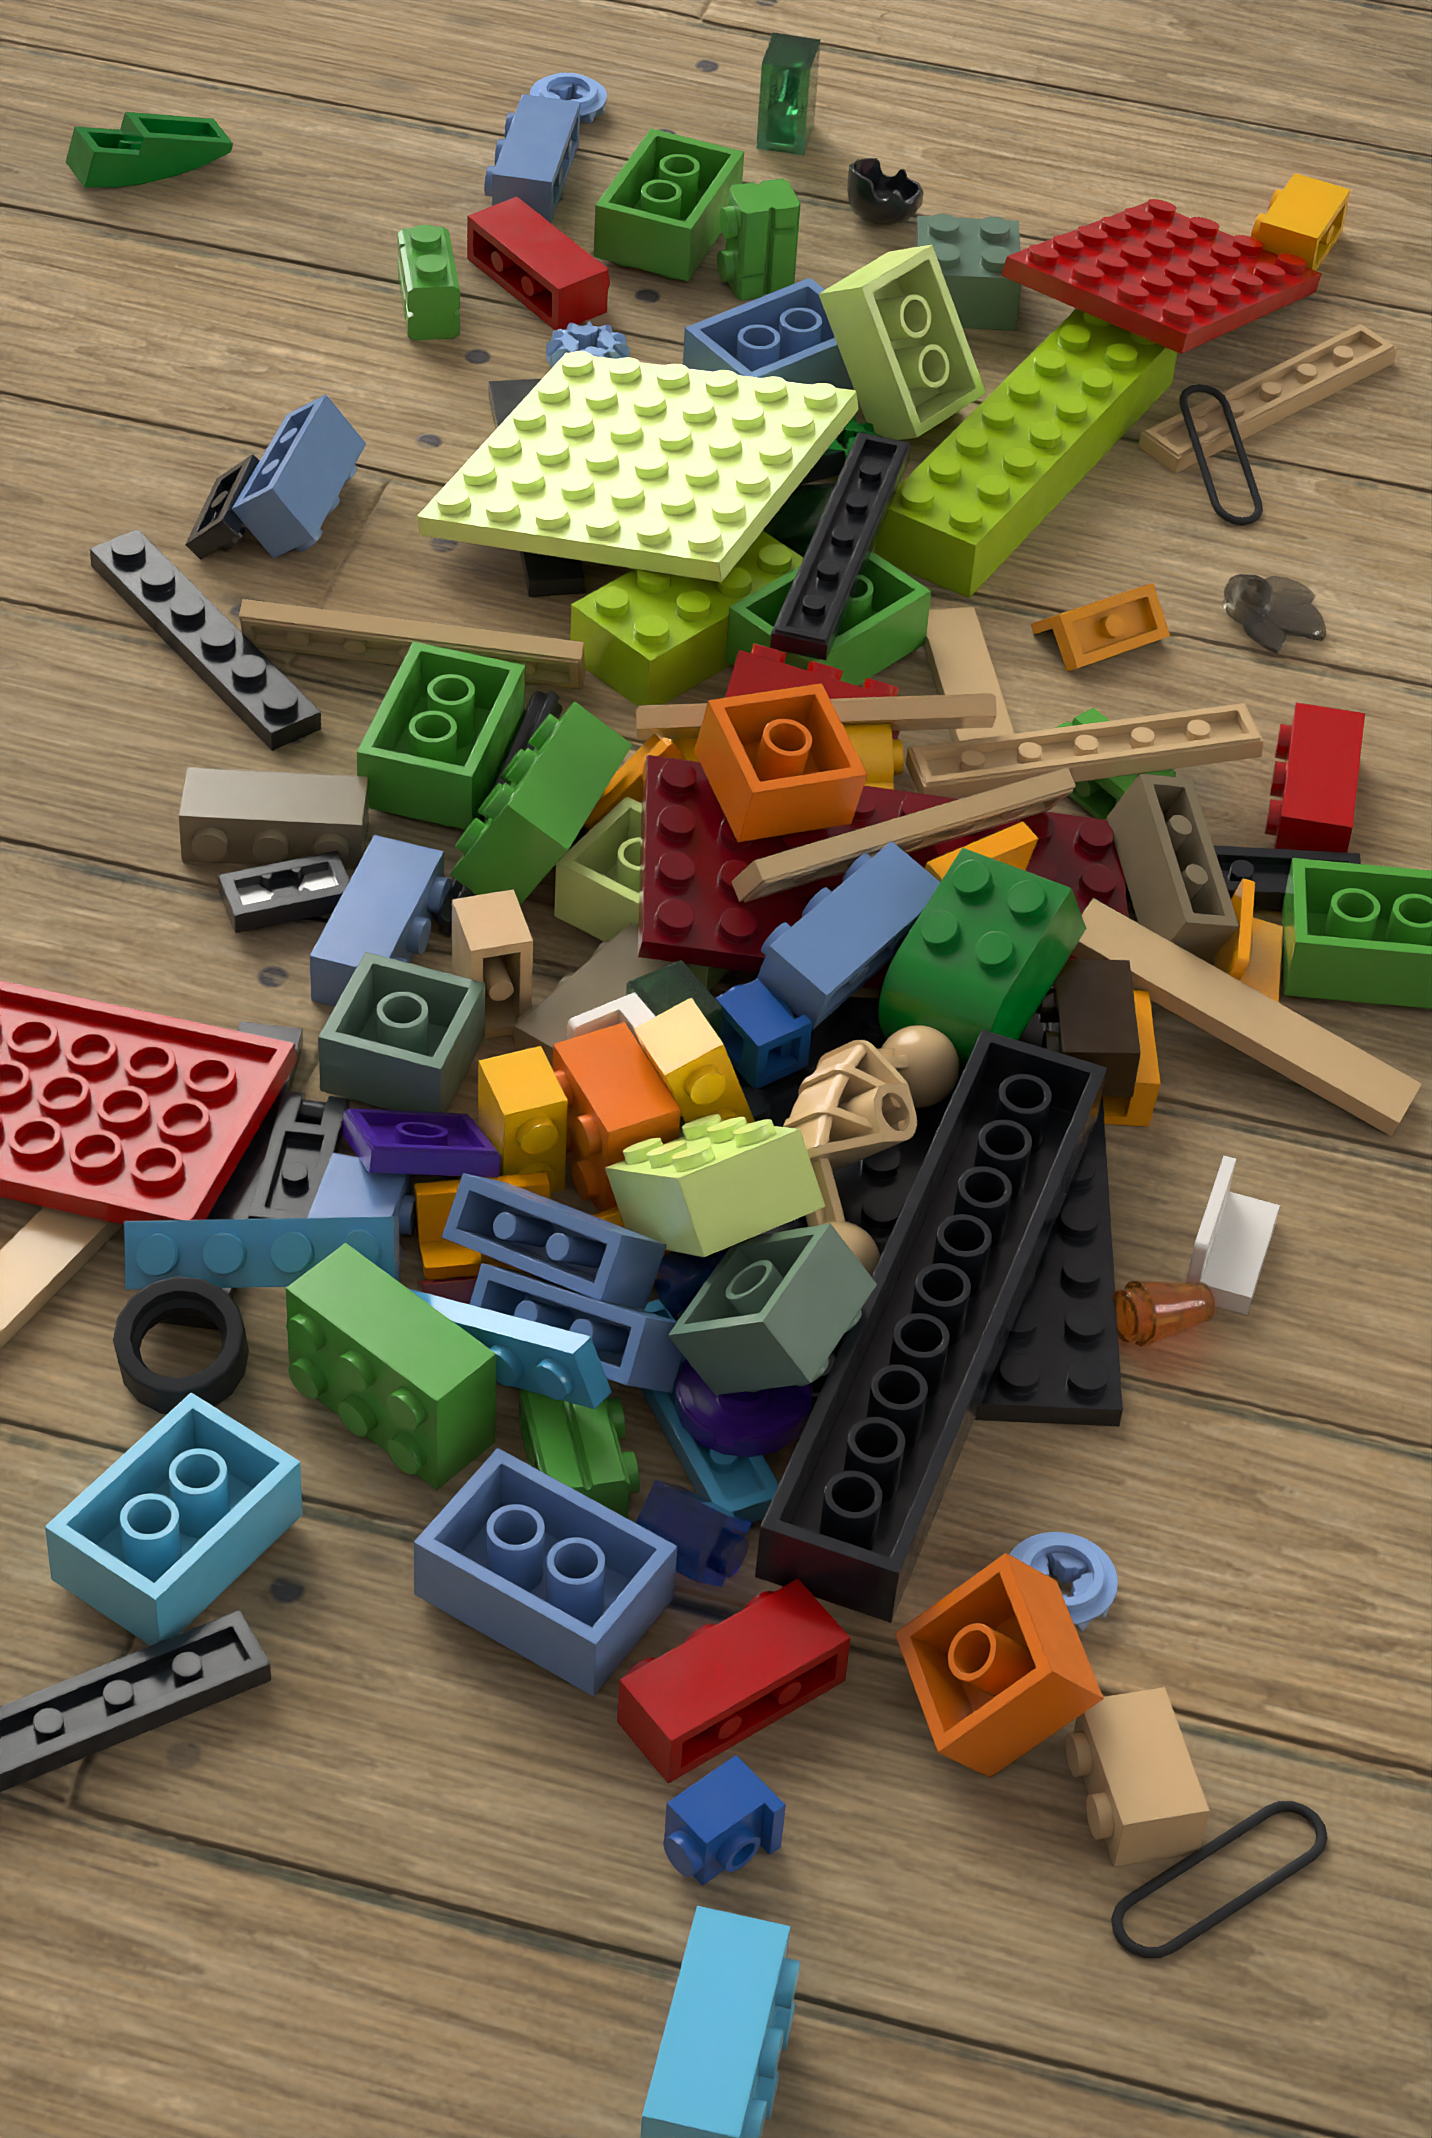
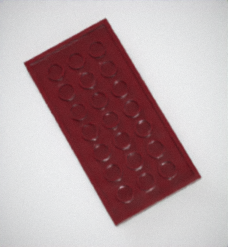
(693, 856)

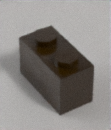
(1095, 1020)

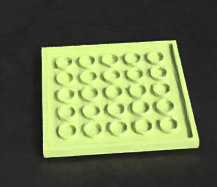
(641, 465)

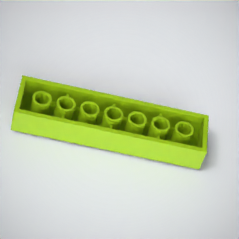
(1022, 452)

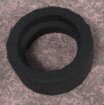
(171, 1299)

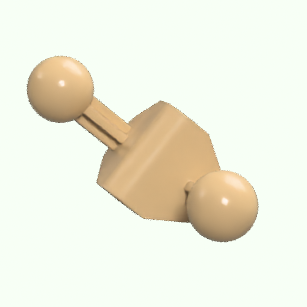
(865, 1104)

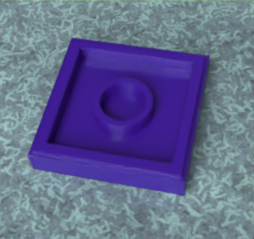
(420, 1143)

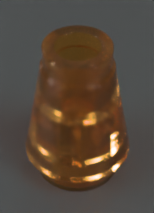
(1160, 1309)

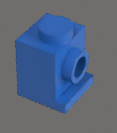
(762, 1034)
(722, 1822)

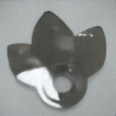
(1273, 609)

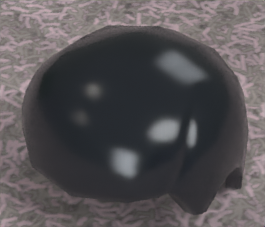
(879, 196)

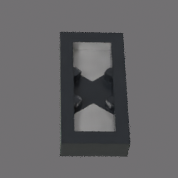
(283, 891)

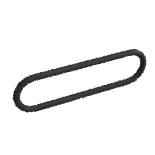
(1239, 448)
(1236, 1904)

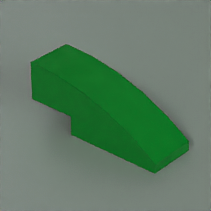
(144, 149)

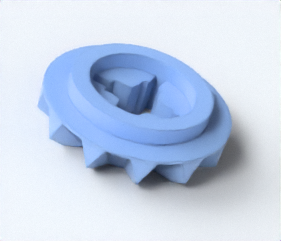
(573, 85)
(589, 338)
(1078, 1562)

